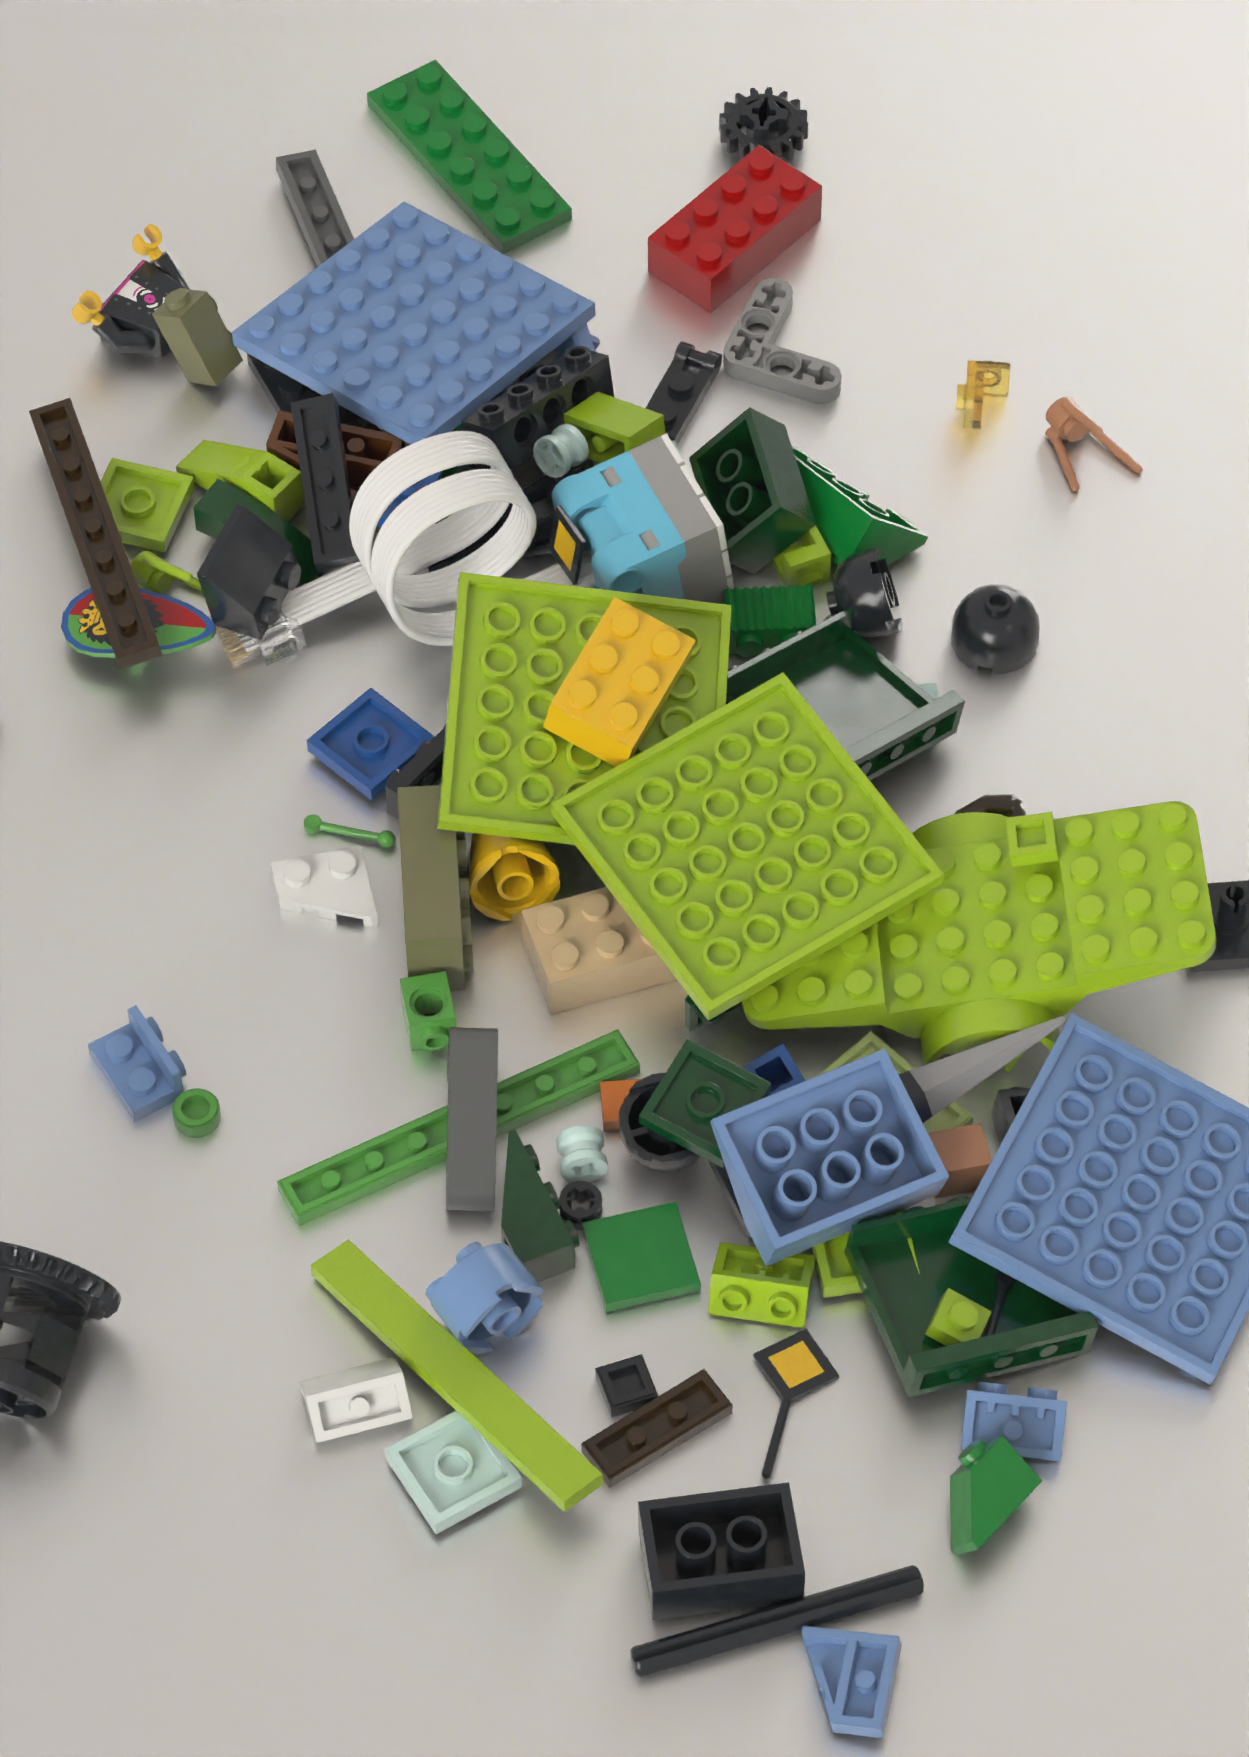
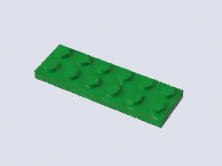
(469, 156)

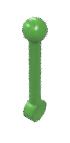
(314, 824)

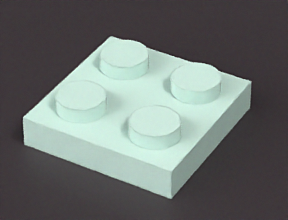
(451, 1471)

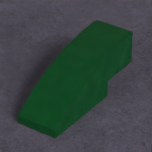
(219, 502)

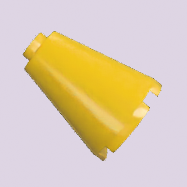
(510, 875)

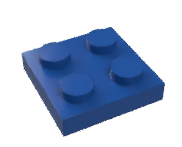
(368, 742)

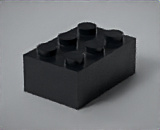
(721, 1551)

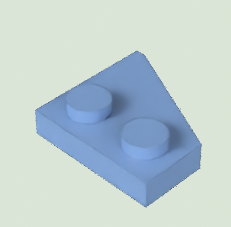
(854, 1677)

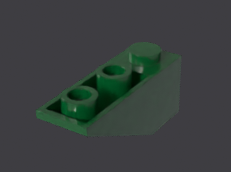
(531, 1216)

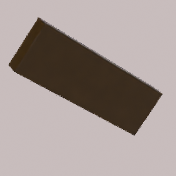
(657, 1428)

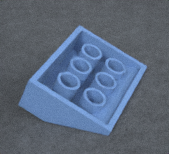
(827, 1156)

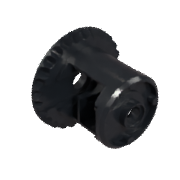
(58, 1304)

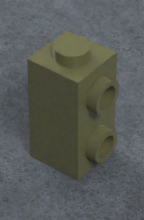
(197, 336)

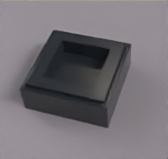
(625, 1385)

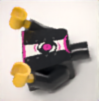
(126, 315)

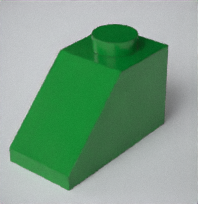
(986, 1491)

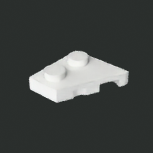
(326, 885)

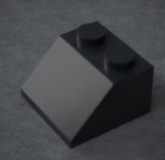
(248, 574)

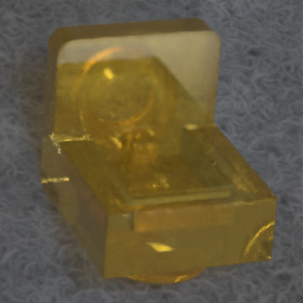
(982, 379)

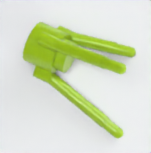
(158, 575)

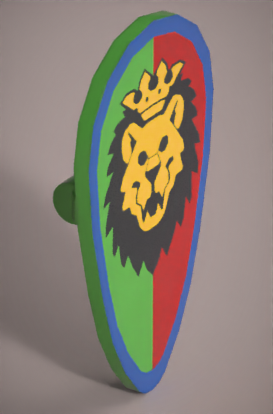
(174, 622)

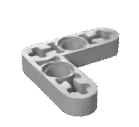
(765, 355)

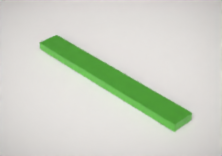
(424, 1140)

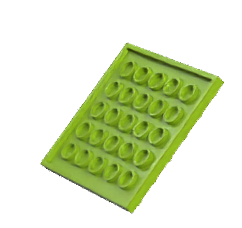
(506, 666)
(746, 845)

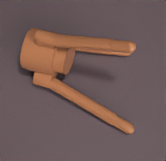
(1072, 424)

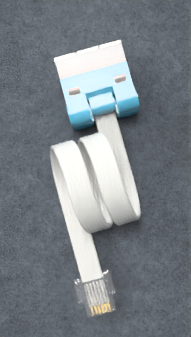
(638, 513)

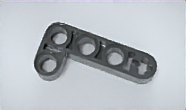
(471, 1119)

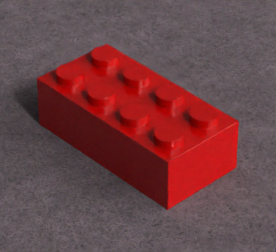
(734, 228)

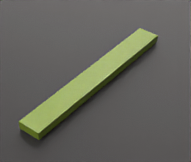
(457, 1376)

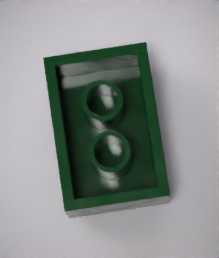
(754, 488)

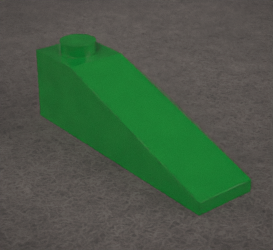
(851, 521)

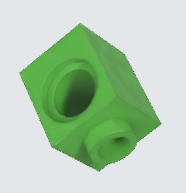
(423, 996)

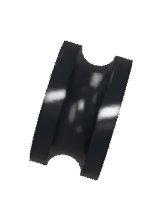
(580, 1192)

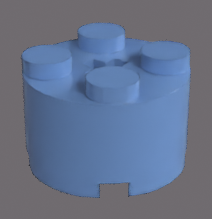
(486, 1296)

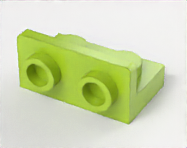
(751, 1291)

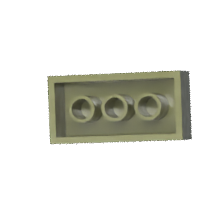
(433, 889)

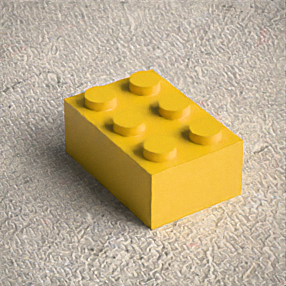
(619, 683)

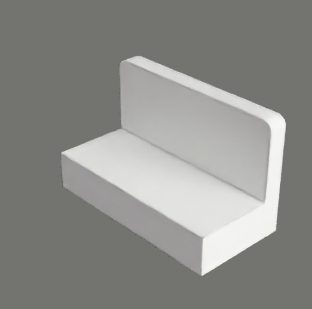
(356, 1399)

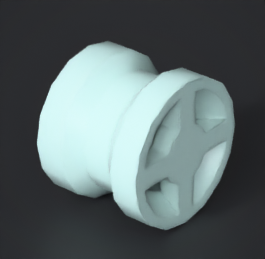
(560, 450)
(582, 1153)

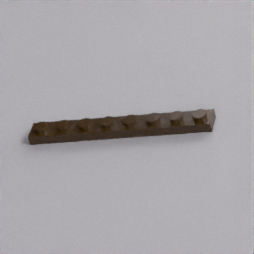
(95, 534)

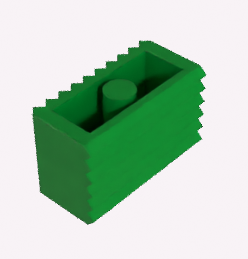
(767, 616)

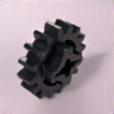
(765, 122)

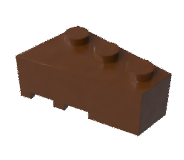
(362, 447)

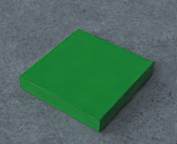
(641, 1257)

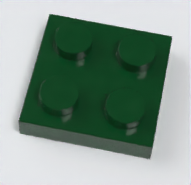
(695, 1092)

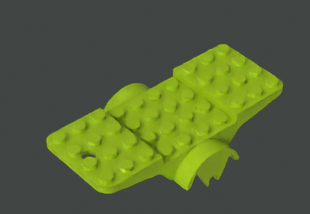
(1011, 942)

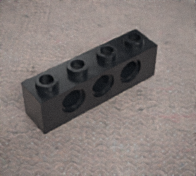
(539, 403)

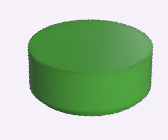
(196, 1112)

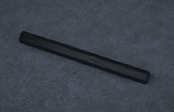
(776, 1620)

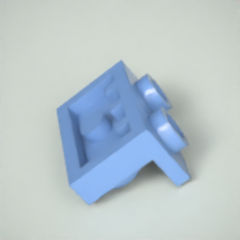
(139, 1065)
(1028, 1423)

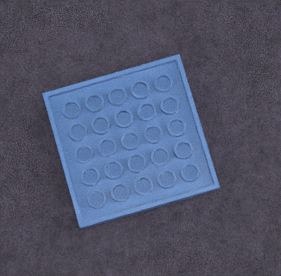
(414, 324)
(1123, 1199)

